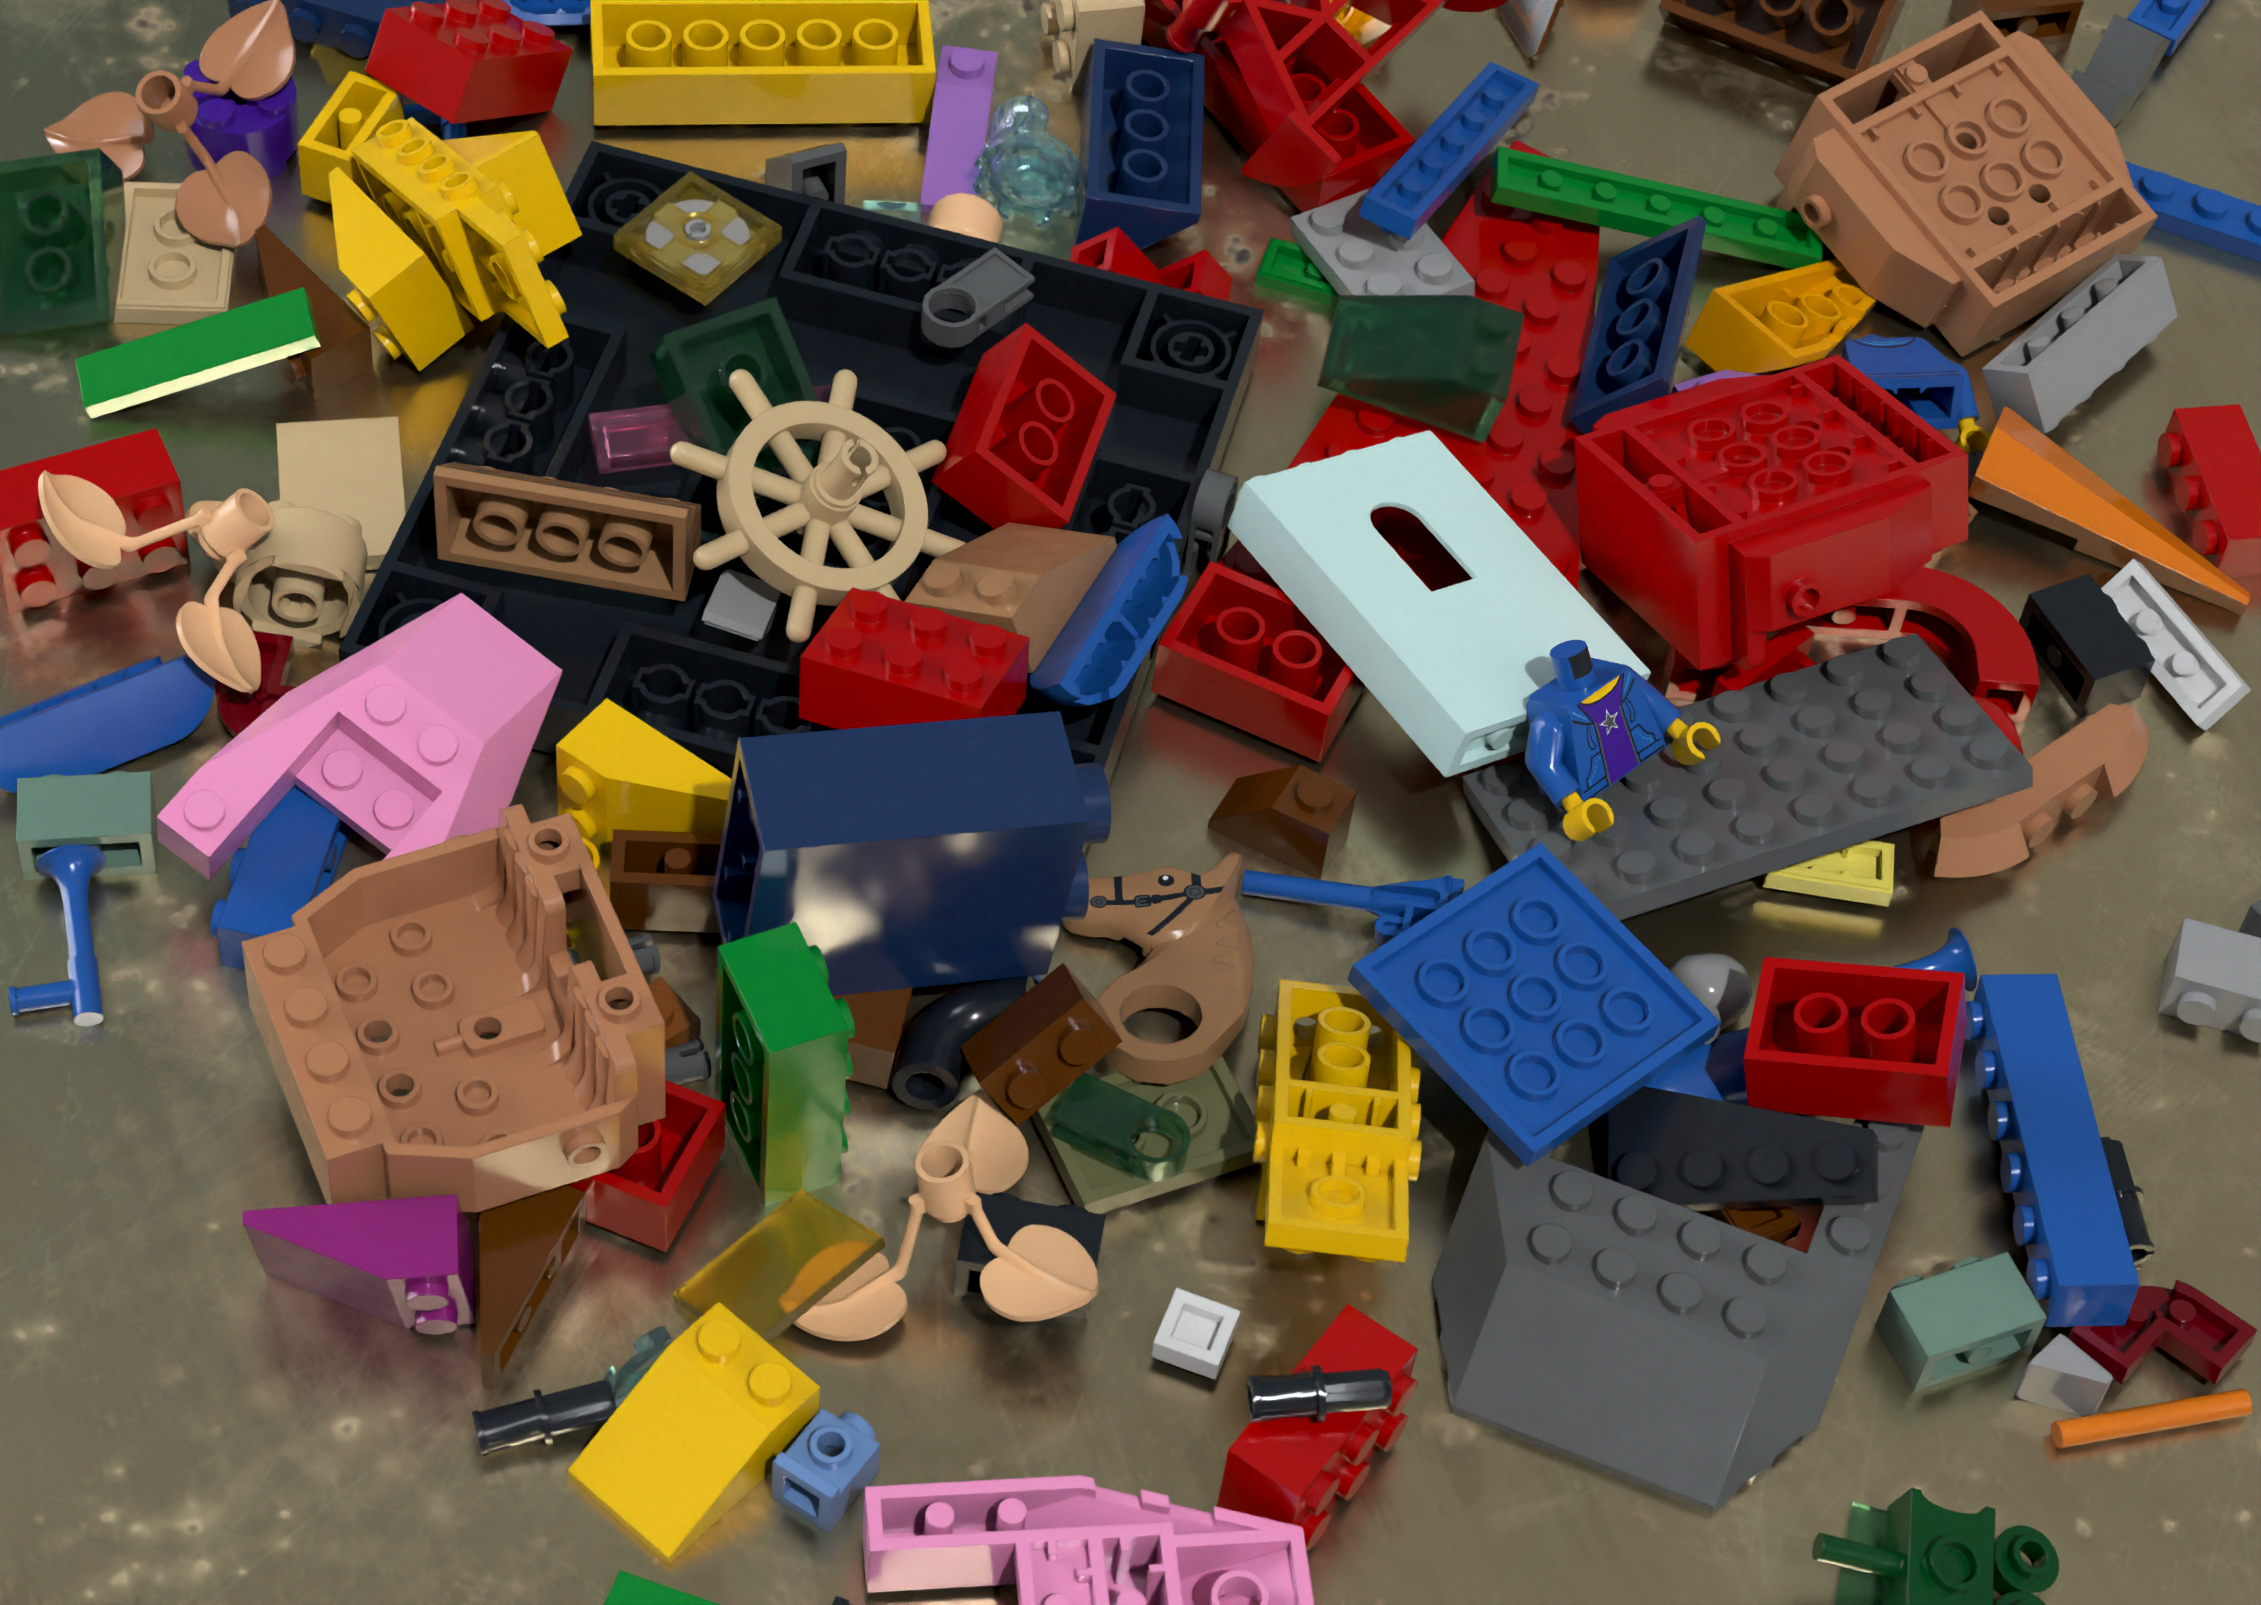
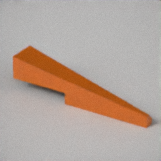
(2048, 486)

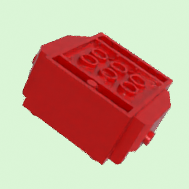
(1763, 504)

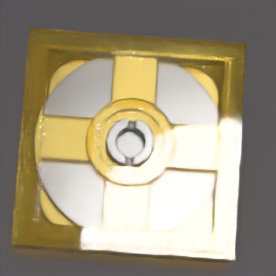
(697, 238)

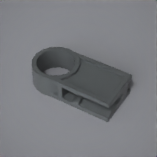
(983, 290)
(1210, 518)

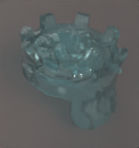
(1026, 164)

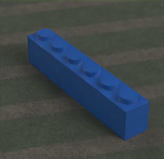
(2051, 1151)

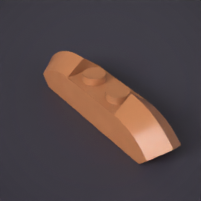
(2068, 775)

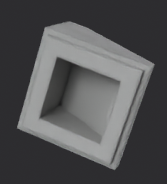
(742, 605)
(2064, 1379)

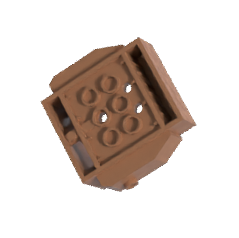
(1936, 144)
(433, 959)

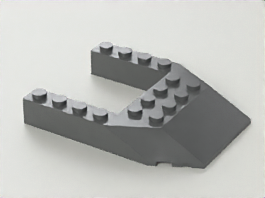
(1646, 1326)

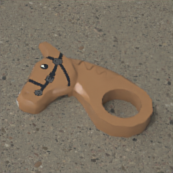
(1194, 963)

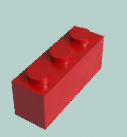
(2217, 484)

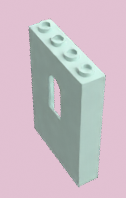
(1440, 661)

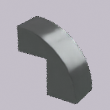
(2120, 67)

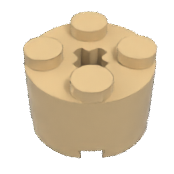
(303, 575)

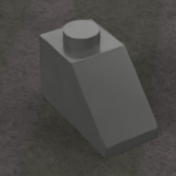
(811, 172)

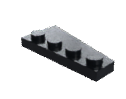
(1737, 1154)

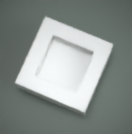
(1195, 1333)

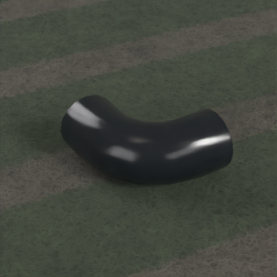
(930, 1052)

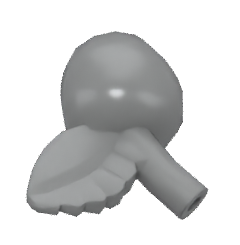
(1717, 983)

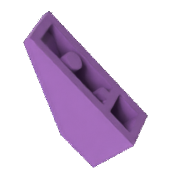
(958, 122)

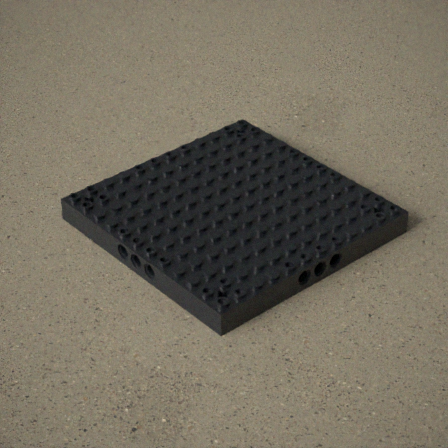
(852, 303)

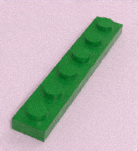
(1650, 208)

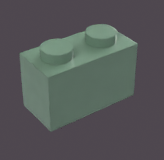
(94, 810)
(1960, 1320)

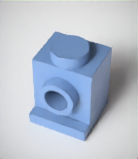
(823, 1485)

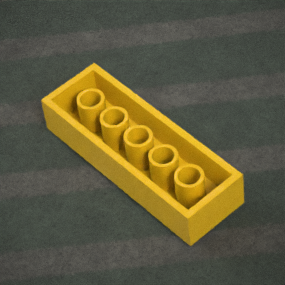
(761, 62)

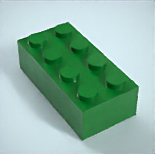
(782, 1062)

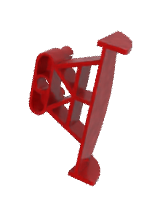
(1295, 150)

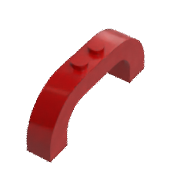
(1946, 612)

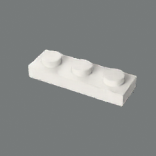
(2183, 656)

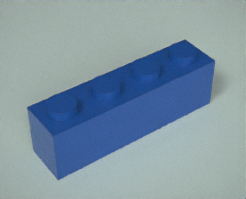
(278, 873)

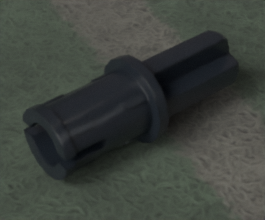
(2130, 1200)
(1316, 1393)
(544, 1416)

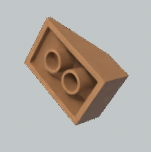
(1017, 580)

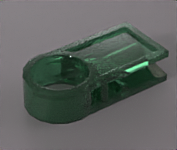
(1106, 1121)

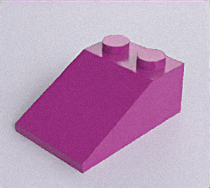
(382, 1257)

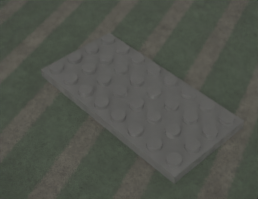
(1797, 775)

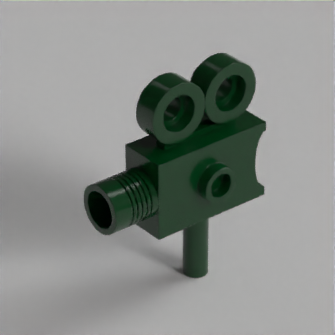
(1948, 1557)

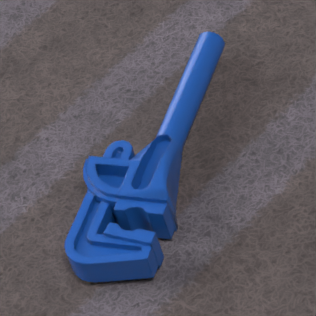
(1395, 904)

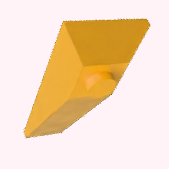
(1778, 319)

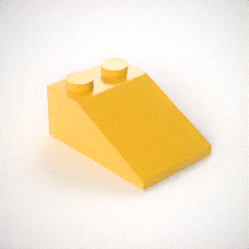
(392, 279)
(634, 778)
(696, 1433)

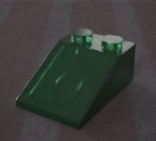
(60, 241)
(1424, 357)
(697, 367)

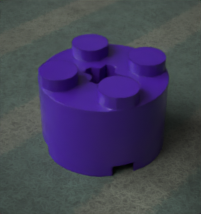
(261, 127)

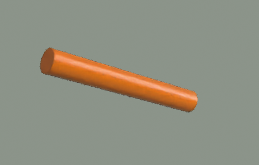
(2151, 1418)

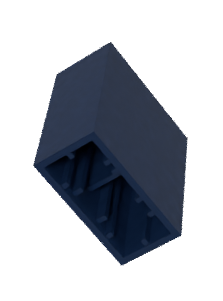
(913, 847)

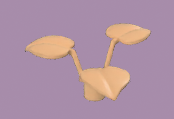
(213, 637)
(1030, 1280)

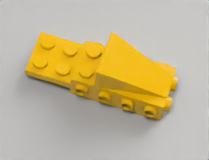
(479, 214)
(1335, 1125)

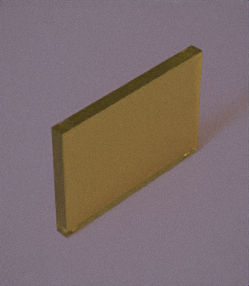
(782, 1265)

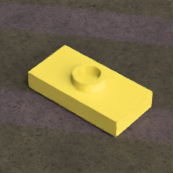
(1851, 873)

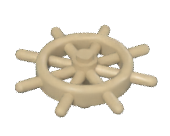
(820, 501)

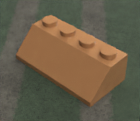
(565, 530)

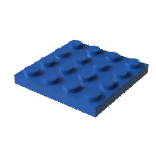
(1533, 1003)

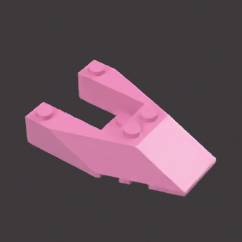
(395, 741)
(1077, 1545)

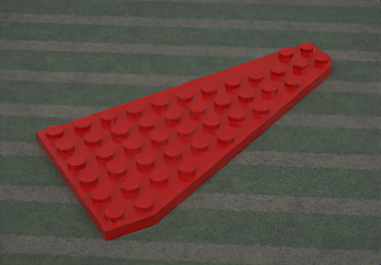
(1528, 459)

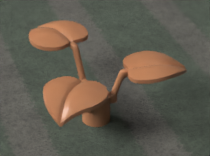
(229, 198)

